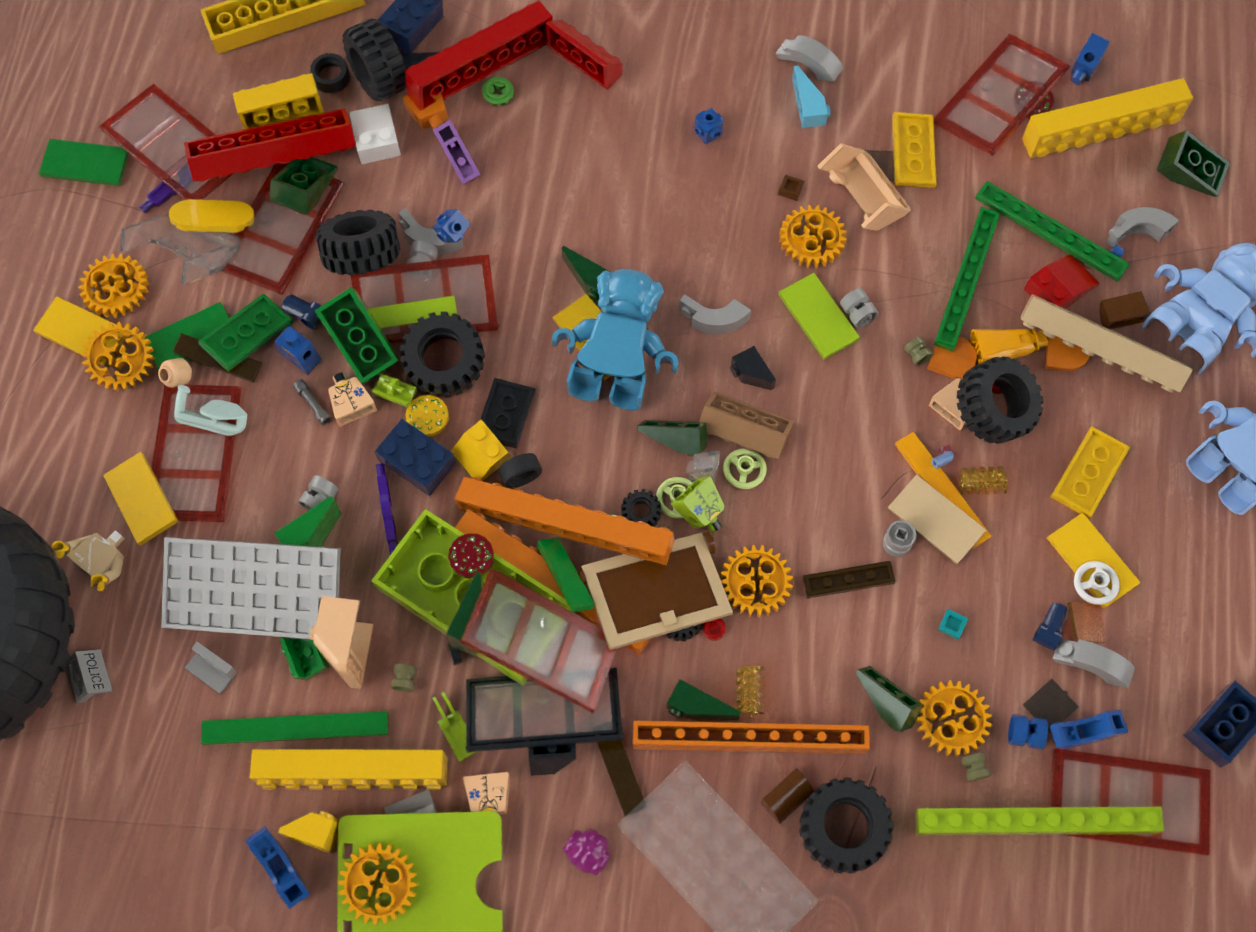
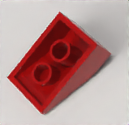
(1061, 282)

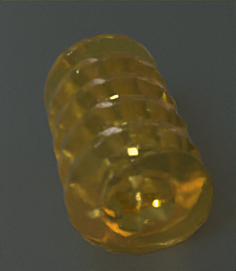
(983, 479)
(748, 690)

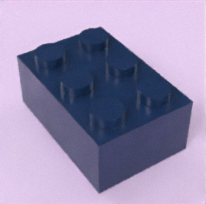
(411, 21)
(415, 457)
(1225, 725)

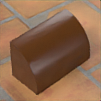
(1123, 310)
(787, 796)

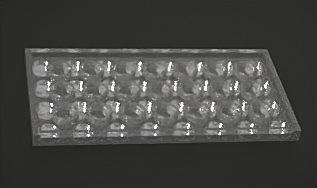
(715, 858)

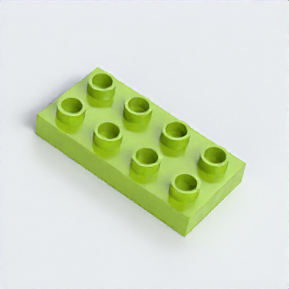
(426, 585)

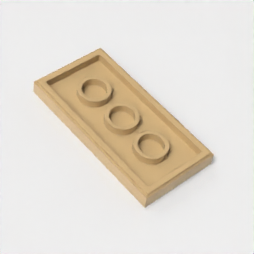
(937, 519)

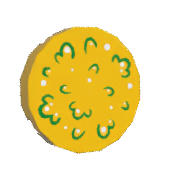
(428, 415)

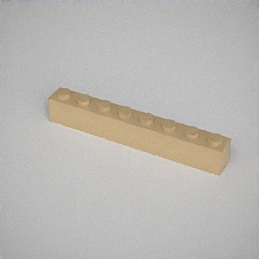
(1105, 343)

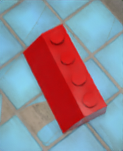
(583, 53)

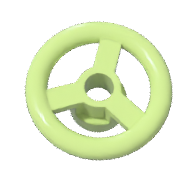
(744, 460)
(676, 489)

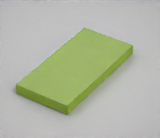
(819, 316)

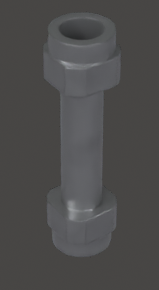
(321, 414)

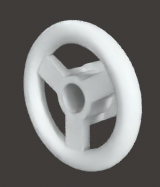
(1102, 576)

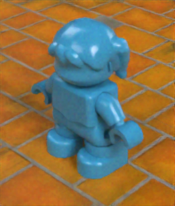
(617, 340)

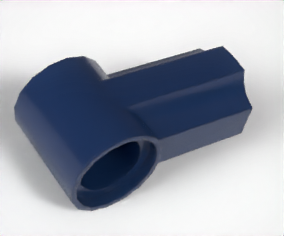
(302, 310)
(1050, 631)

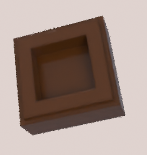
(791, 187)

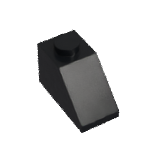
(752, 369)
(550, 759)

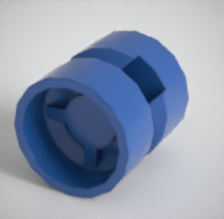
(1019, 731)

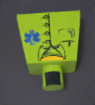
(700, 504)

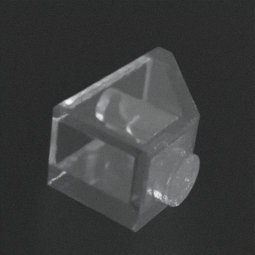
(704, 465)

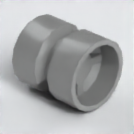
(422, 251)
(858, 306)
(319, 490)
(899, 538)

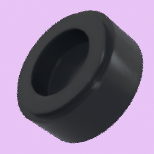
(454, 654)

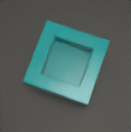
(952, 624)

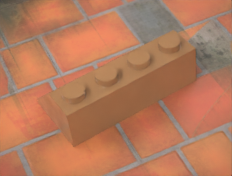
(746, 425)

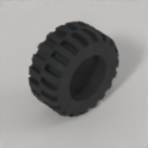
(375, 59)
(358, 242)
(434, 329)
(1020, 393)
(873, 809)

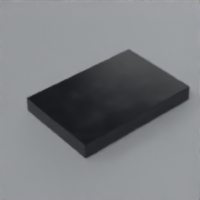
(507, 410)

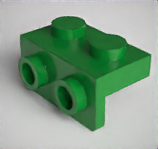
(303, 657)

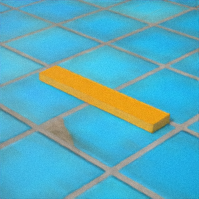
(920, 462)

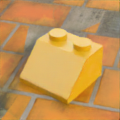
(480, 451)
(314, 831)

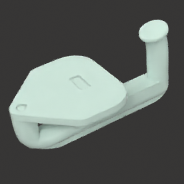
(210, 414)

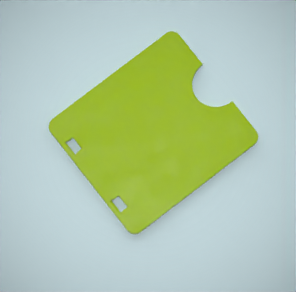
(446, 856)

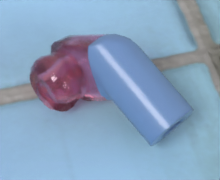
(946, 457)

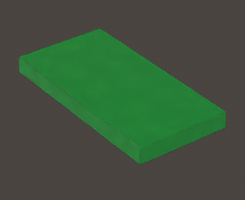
(84, 162)
(195, 325)
(245, 332)

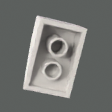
(374, 134)

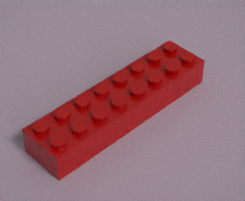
(478, 55)
(269, 145)

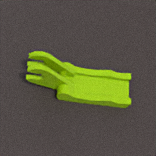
(454, 729)

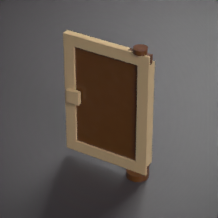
(652, 599)

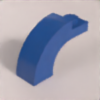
(1089, 730)
(278, 867)

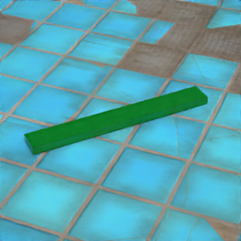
(1052, 231)
(966, 279)
(294, 728)

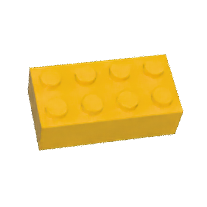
(278, 101)

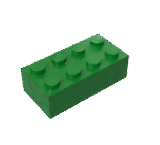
(357, 335)

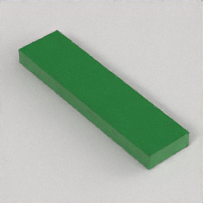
(565, 575)

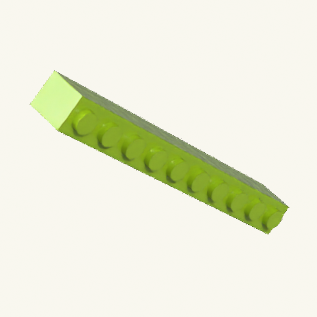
(1039, 821)

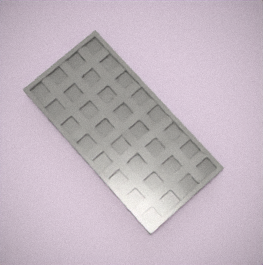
(246, 586)

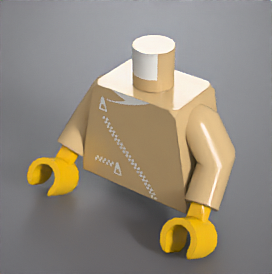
(95, 556)

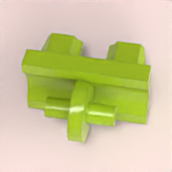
(394, 390)

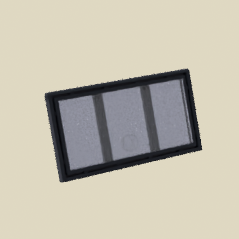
(518, 716)

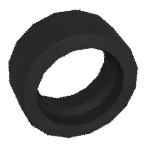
(326, 60)
(520, 470)

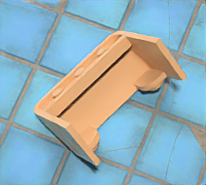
(867, 185)
(342, 639)

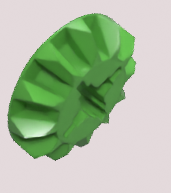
(499, 84)

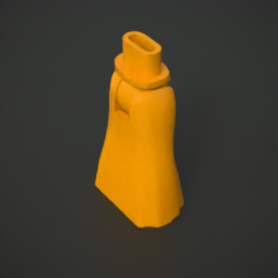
(1007, 343)

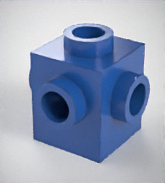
(708, 125)
(451, 226)

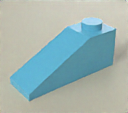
(810, 101)

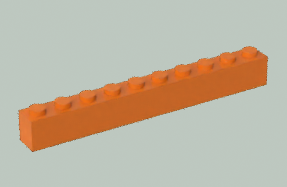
(566, 520)
(526, 559)
(751, 737)

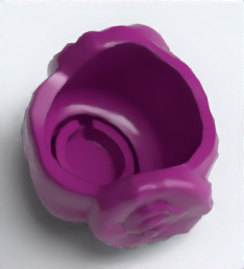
(587, 851)

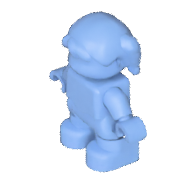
(1213, 303)
(1228, 448)

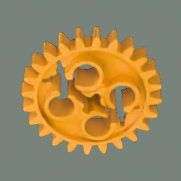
(812, 236)
(114, 285)
(137, 361)
(777, 580)
(961, 737)
(358, 876)

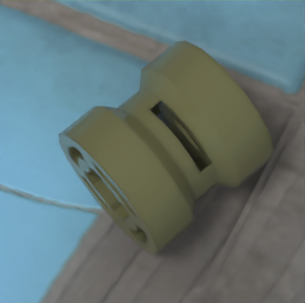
(918, 351)
(404, 676)
(975, 767)

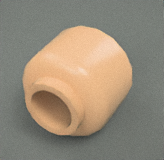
(175, 372)

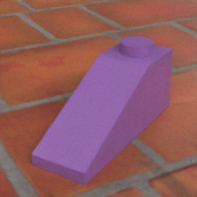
(456, 152)

